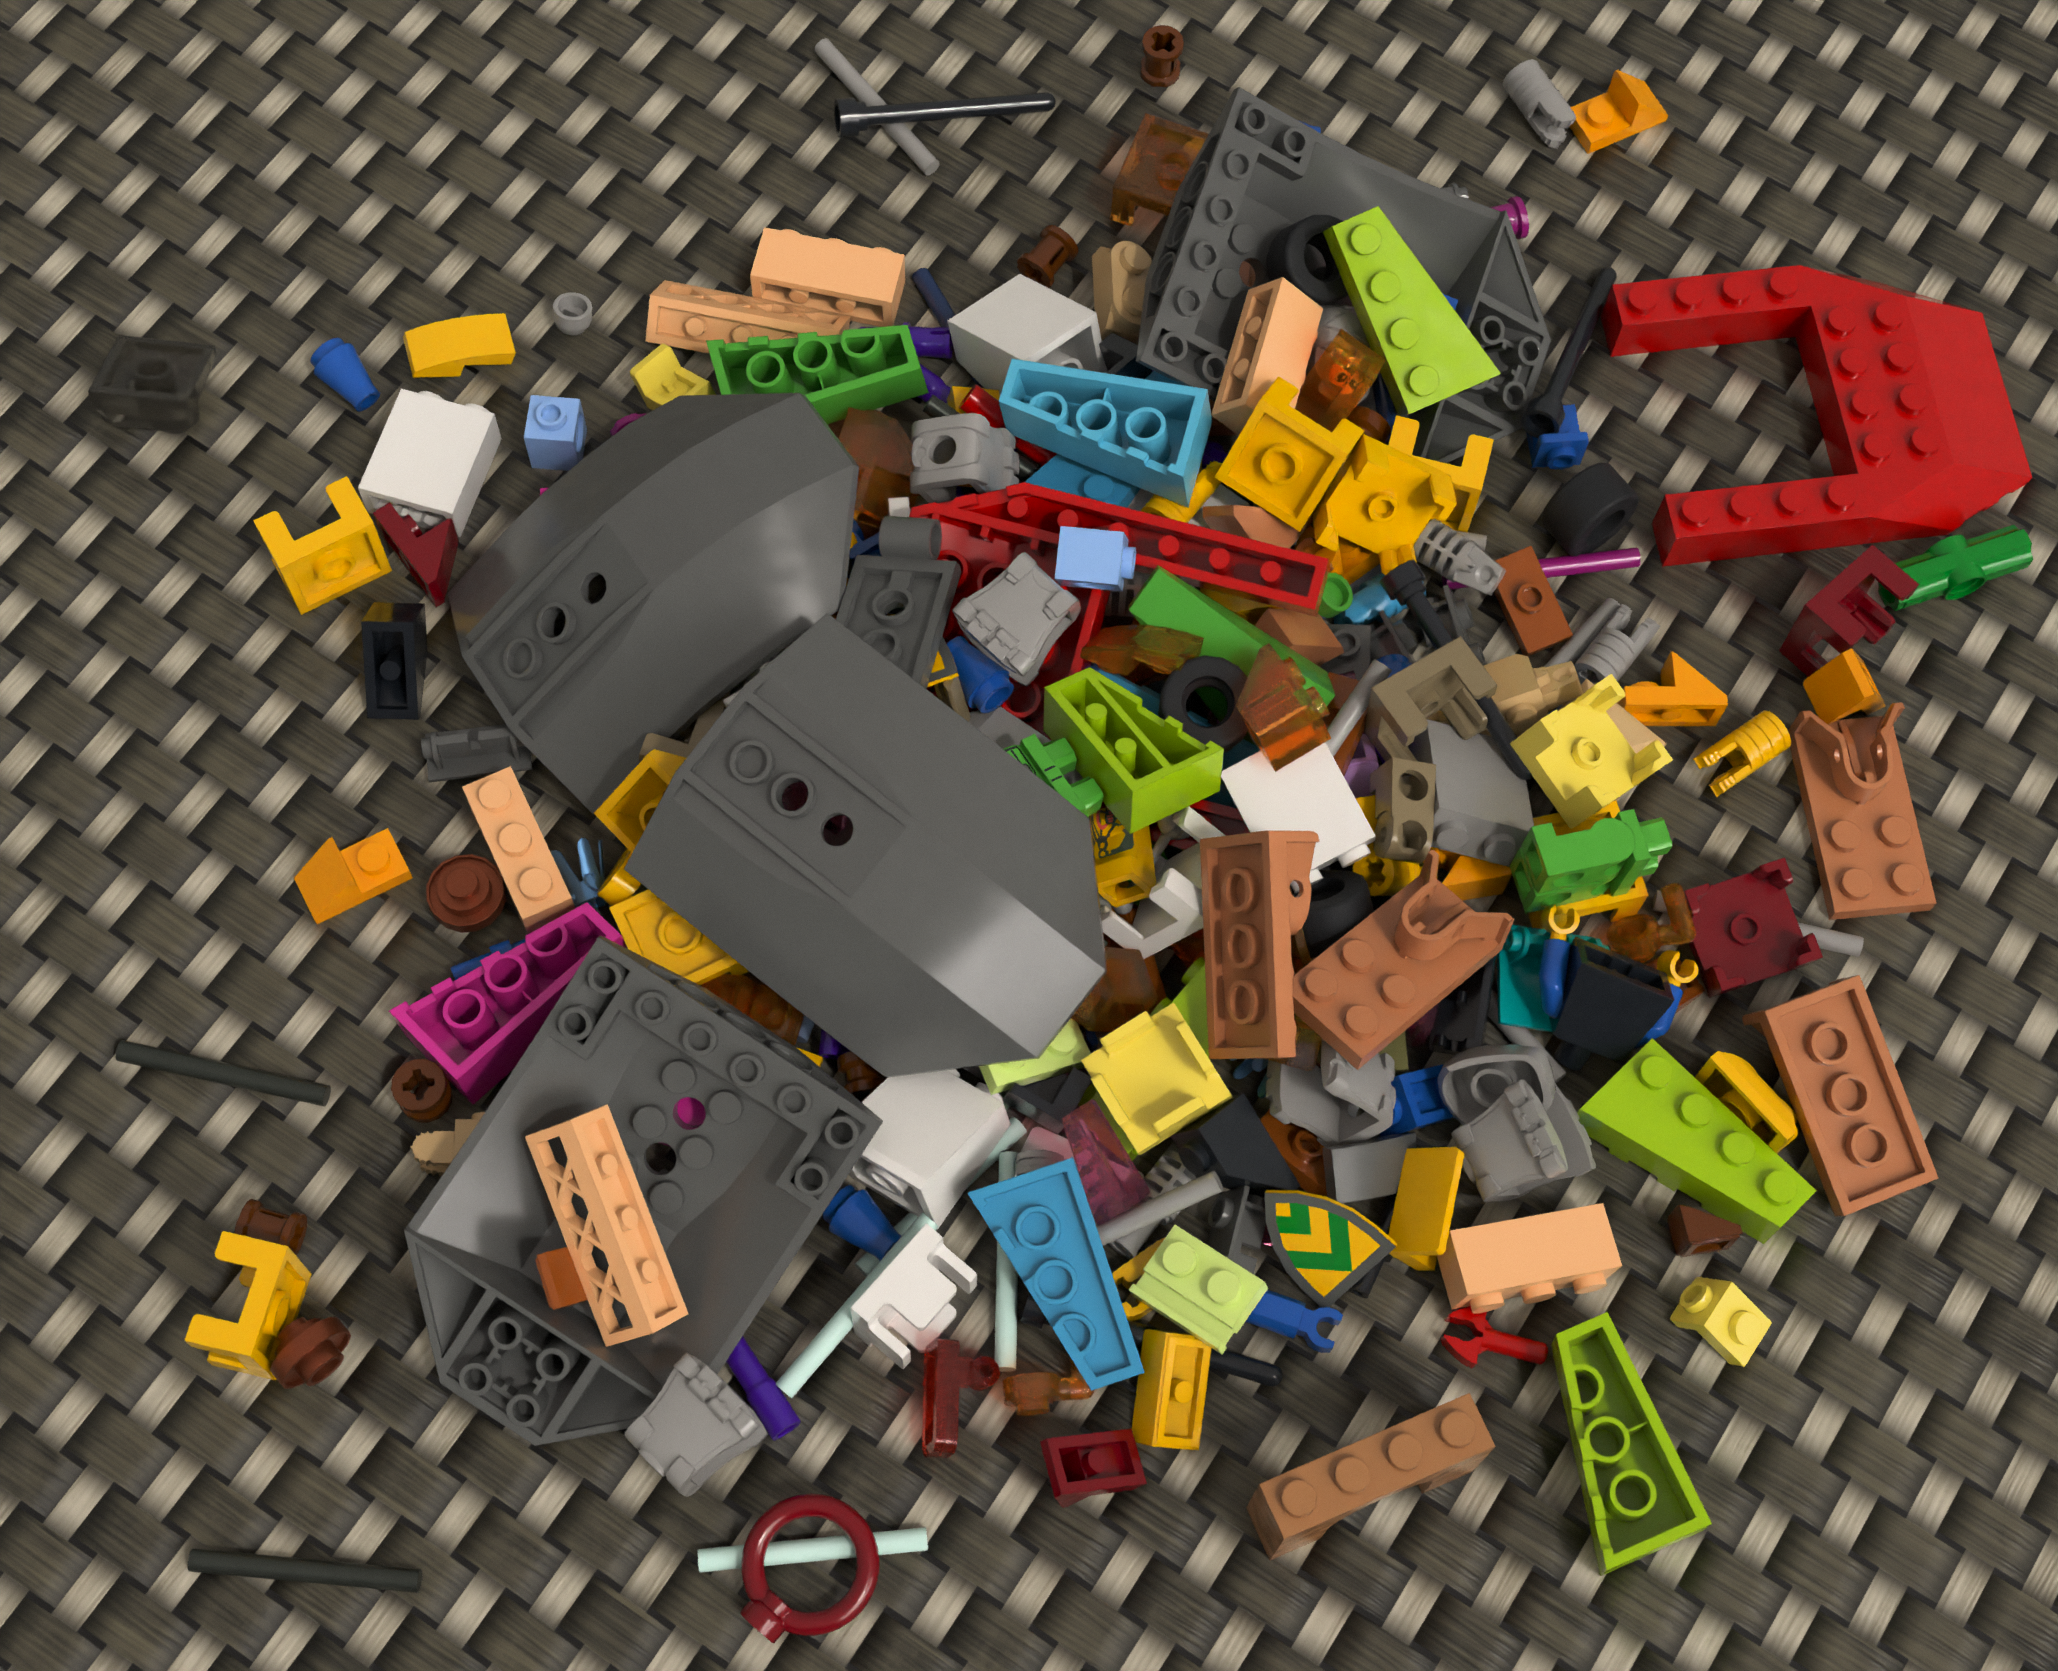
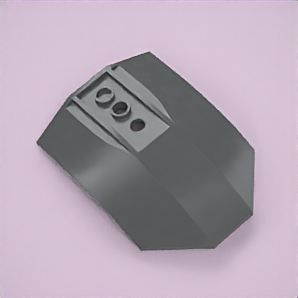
(1272, 171)
(716, 553)
(950, 916)
(726, 1214)

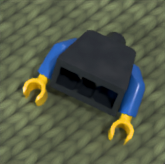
(1603, 998)

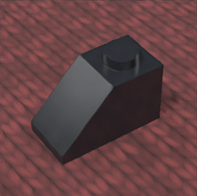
(394, 659)
(1236, 1148)

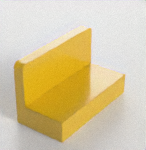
(1425, 1205)

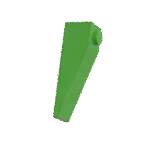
(1179, 606)

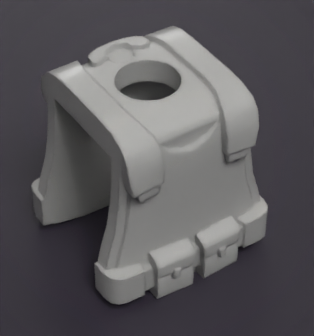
(961, 452)
(1018, 617)
(1329, 1097)
(1522, 1145)
(694, 1426)

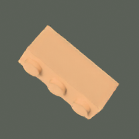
(829, 276)
(1269, 342)
(518, 849)
(1529, 1258)

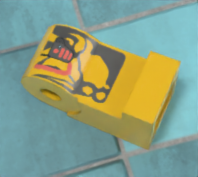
(1121, 858)

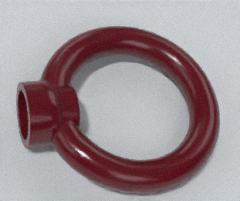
(766, 1609)

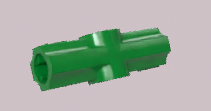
(1962, 566)

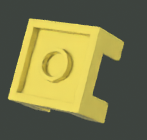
(1584, 756)

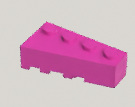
(492, 1014)

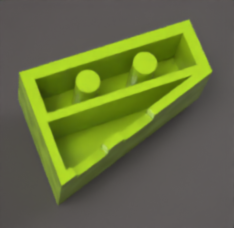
(1132, 754)

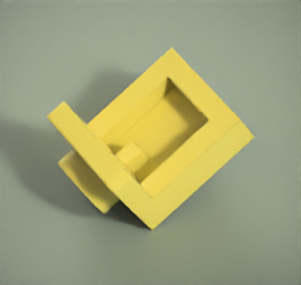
(663, 379)
(1722, 1318)

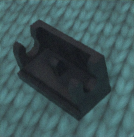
(1464, 1013)

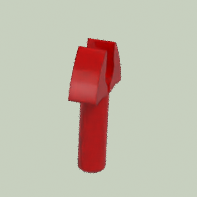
(1489, 1340)

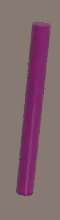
(1580, 564)

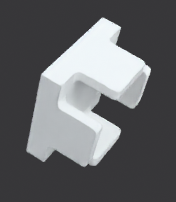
(912, 1297)

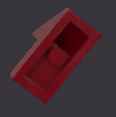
(425, 556)
(1092, 1465)

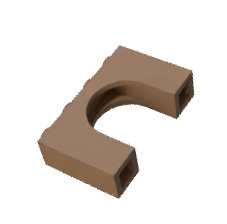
(1418, 1451)

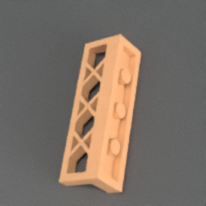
(691, 315)
(615, 1223)

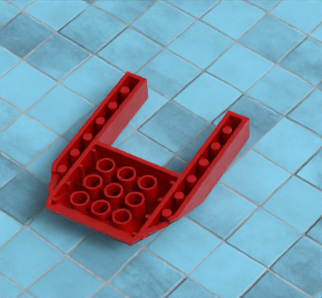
(1899, 394)
(997, 526)

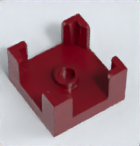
(1845, 611)
(1747, 929)

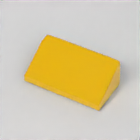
(1171, 1390)

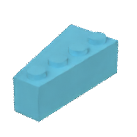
(1112, 422)

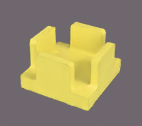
(1155, 1077)

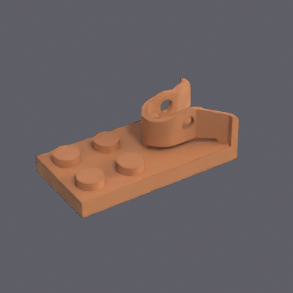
(1860, 815)
(1249, 939)
(1395, 966)
(1846, 1095)

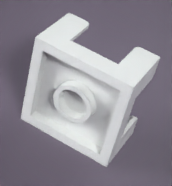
(1174, 903)

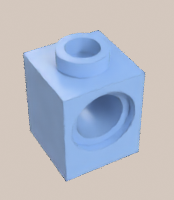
(555, 432)
(1094, 559)

